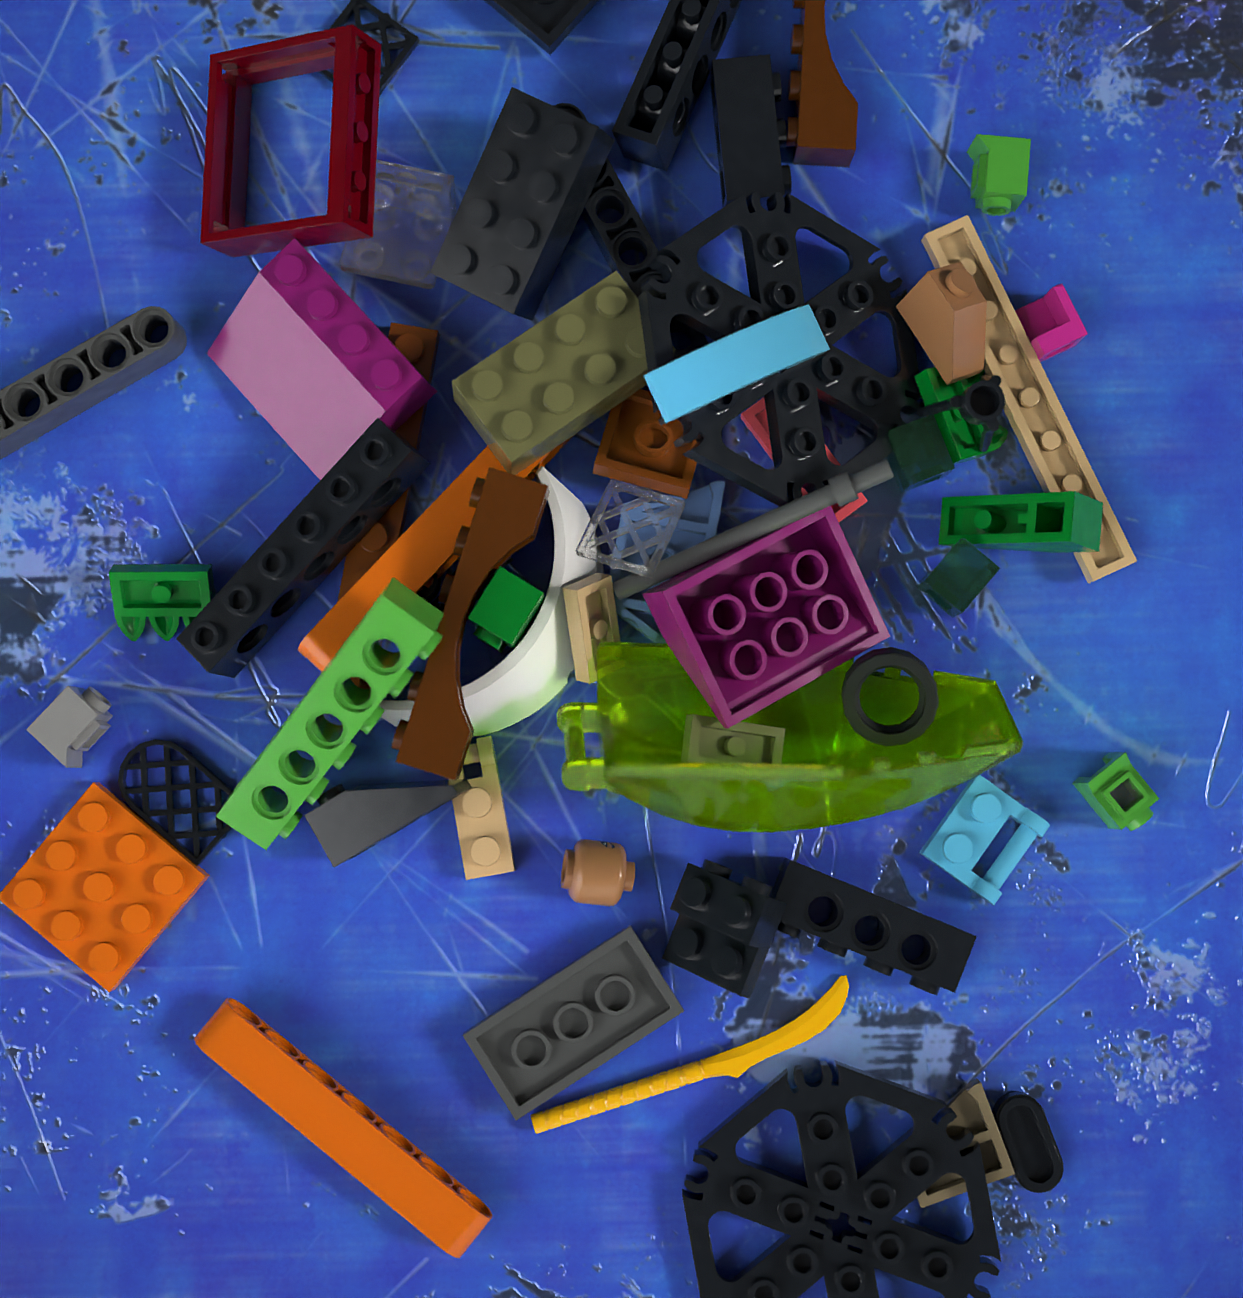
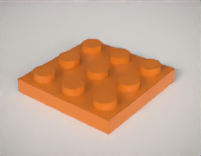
(103, 886)

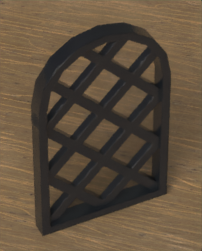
(145, 813)

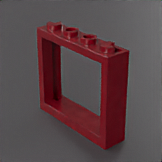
(352, 140)

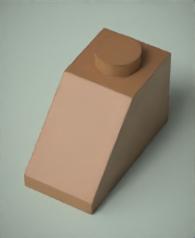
(948, 321)

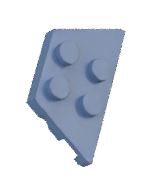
(695, 525)

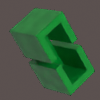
(505, 610)

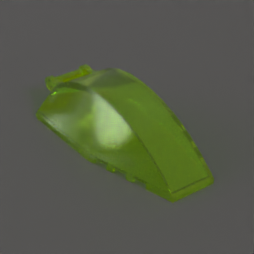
(826, 767)

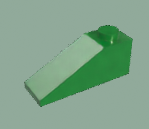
(1023, 522)

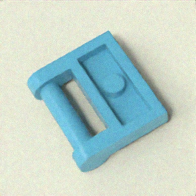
(970, 830)

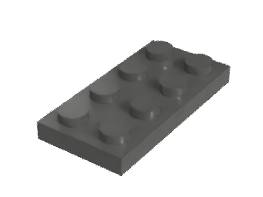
(573, 1022)

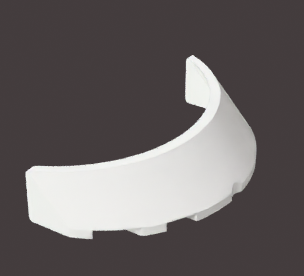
(544, 656)

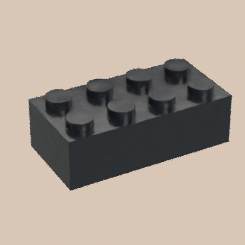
(522, 204)

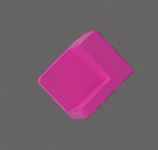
(1052, 323)

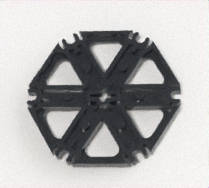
(794, 393)
(831, 1177)

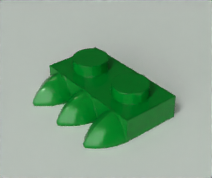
(959, 436)
(159, 593)

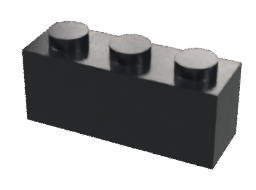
(748, 128)

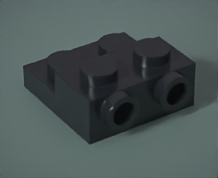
(723, 927)

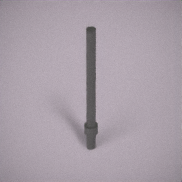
(841, 490)

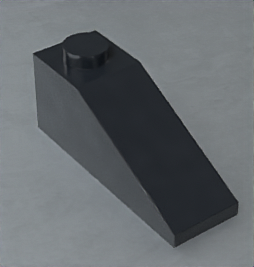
(370, 813)

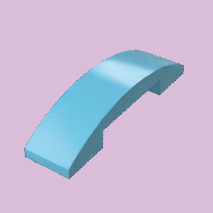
(736, 362)

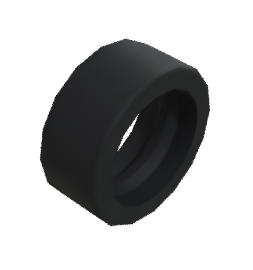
(889, 734)

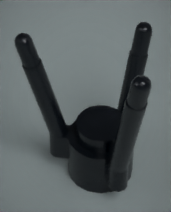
(977, 405)

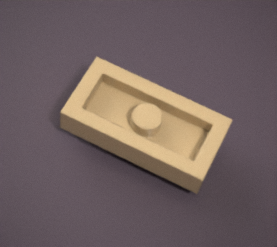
(590, 621)

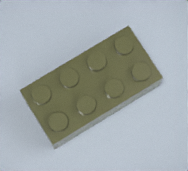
(557, 375)

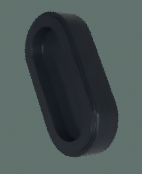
(1028, 1141)

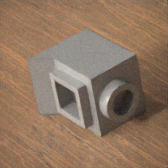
(72, 724)

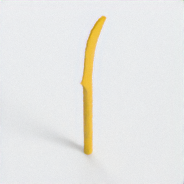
(727, 1063)

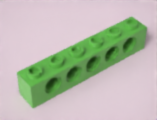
(396, 616)

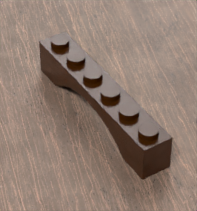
(825, 108)
(503, 523)

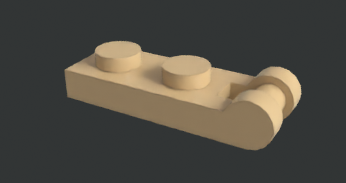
(482, 817)

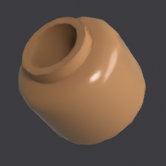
(597, 872)

